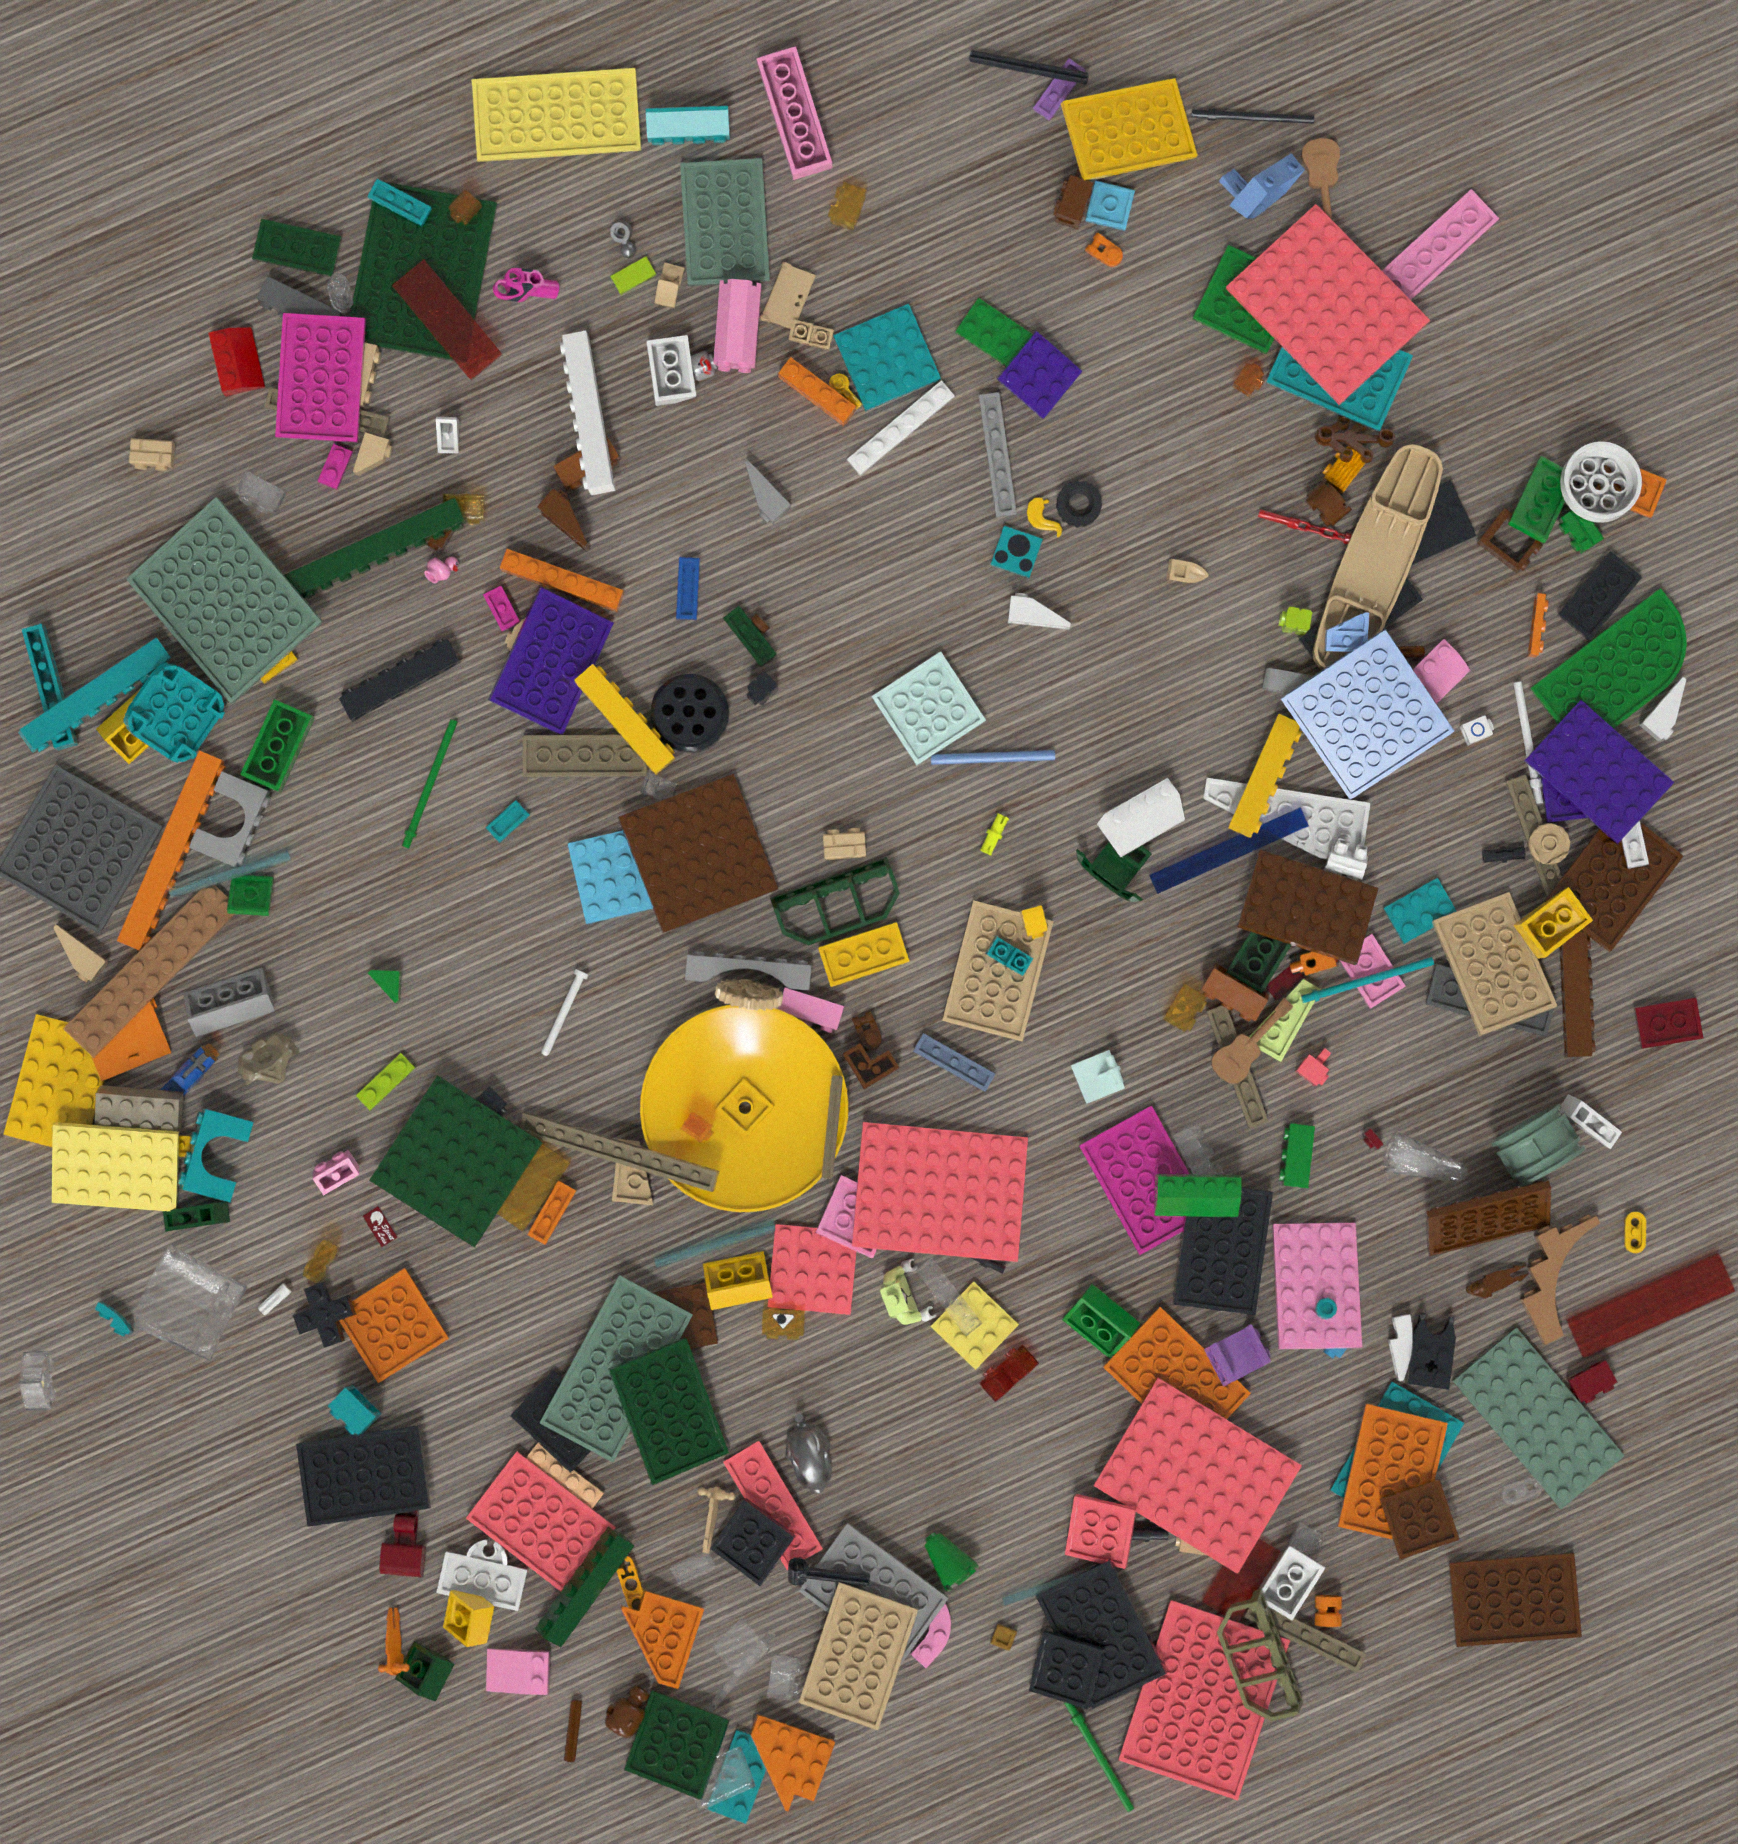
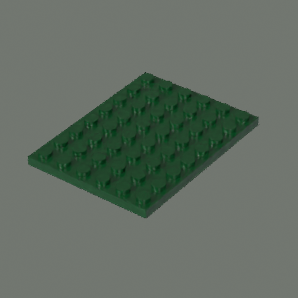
(396, 246)

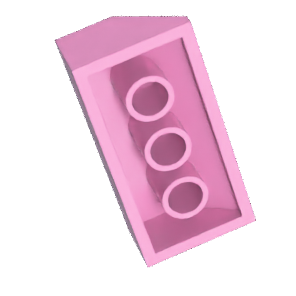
(1441, 670)

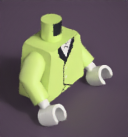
(899, 1298)

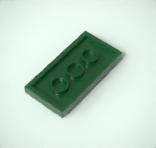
(297, 248)

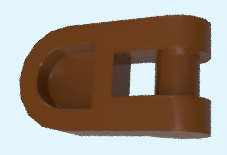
(869, 1038)

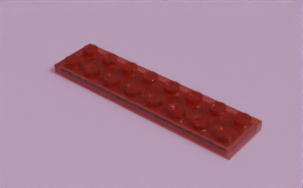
(1650, 1305)

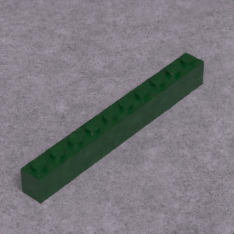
(378, 548)

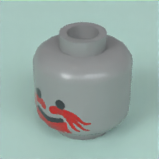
(703, 365)

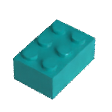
(354, 1410)

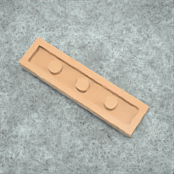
(571, 1481)

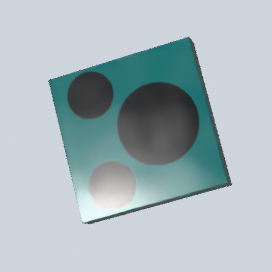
(1016, 552)

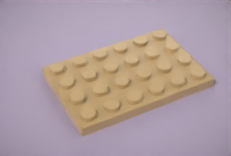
(1494, 964)
(985, 991)
(858, 1656)

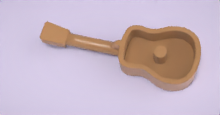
(1321, 161)
(1234, 1060)

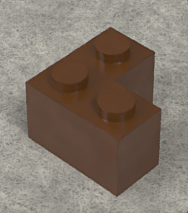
(869, 1071)

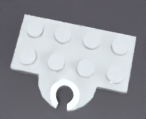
(483, 1576)

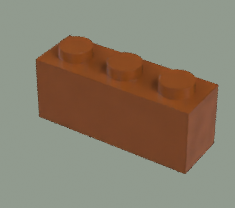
(571, 472)

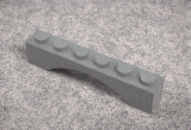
(704, 968)

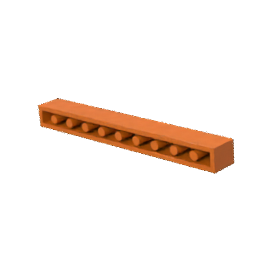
(171, 851)

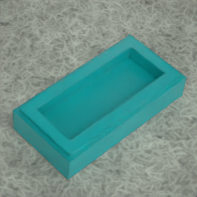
(507, 821)

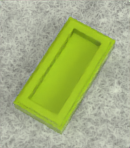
(633, 275)

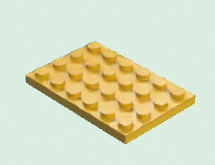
(1129, 129)
(53, 1084)

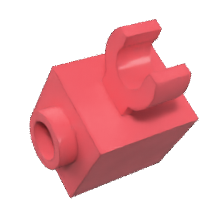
(1313, 1069)

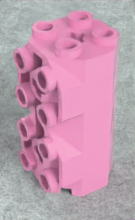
(737, 325)

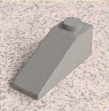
(768, 499)

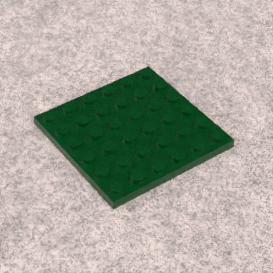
(456, 1161)

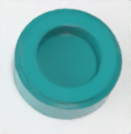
(1326, 1308)

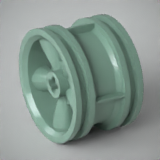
(1538, 1145)

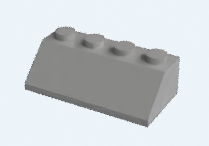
(228, 1002)

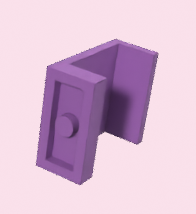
(1238, 1355)

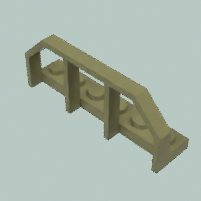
(1278, 1659)

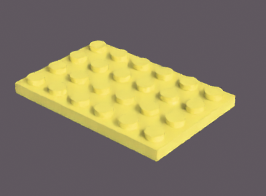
(115, 1166)

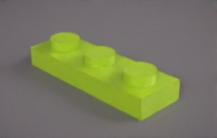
(385, 1081)

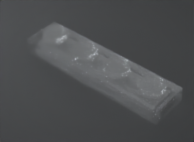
(949, 1296)

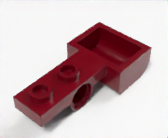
(403, 1555)

